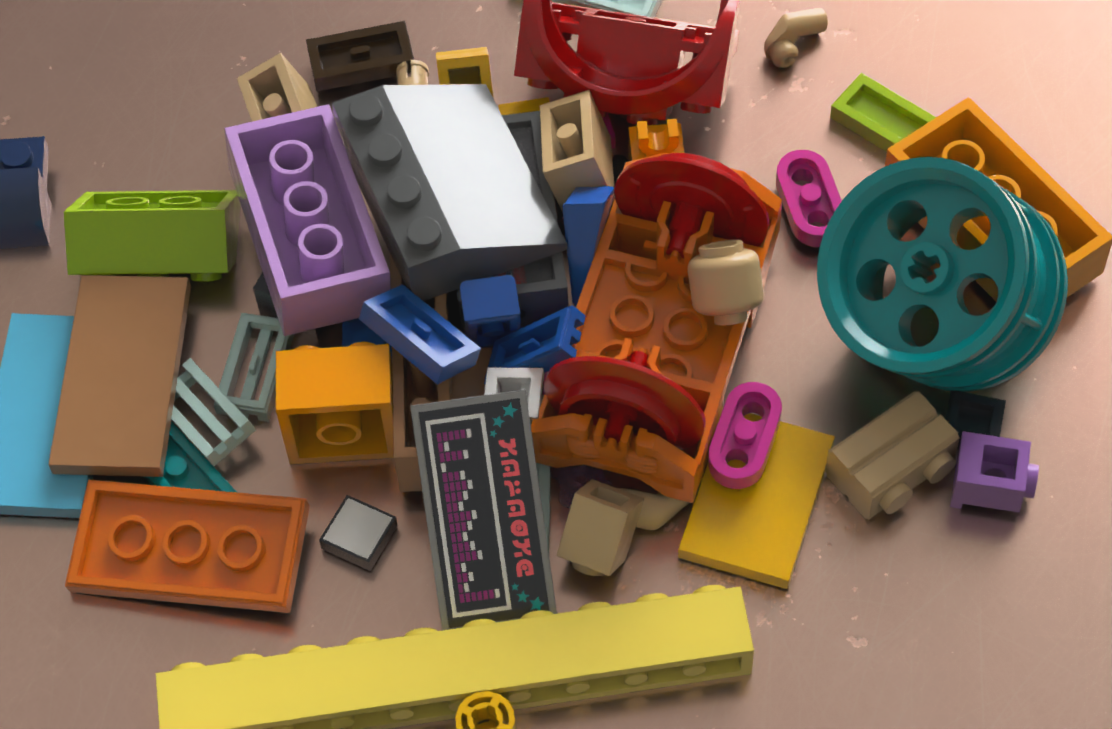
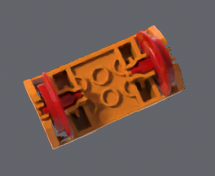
(646, 363)

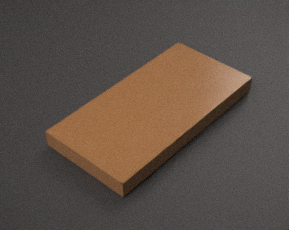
(120, 376)

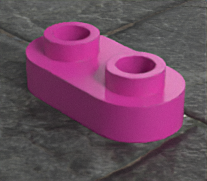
(809, 202)
(743, 438)

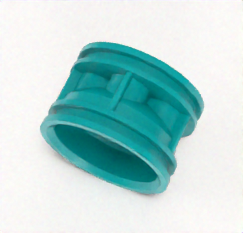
(968, 349)

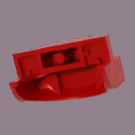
(627, 59)

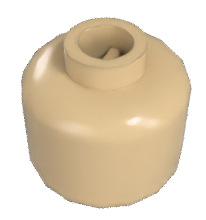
(725, 281)

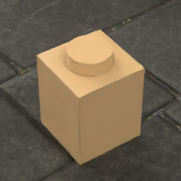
(599, 528)

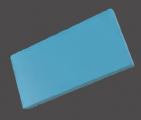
(29, 404)

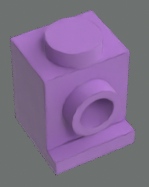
(993, 472)

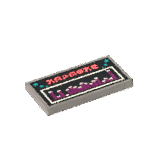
(483, 508)

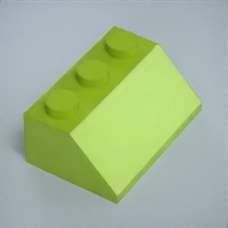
(153, 233)

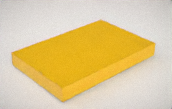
(764, 525)

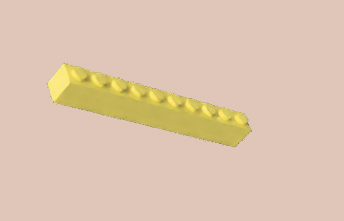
(431, 671)

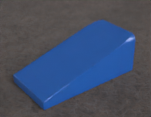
(584, 223)
(489, 309)

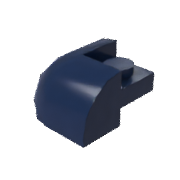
(23, 193)

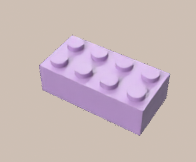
(306, 218)

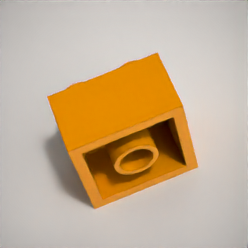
(335, 402)

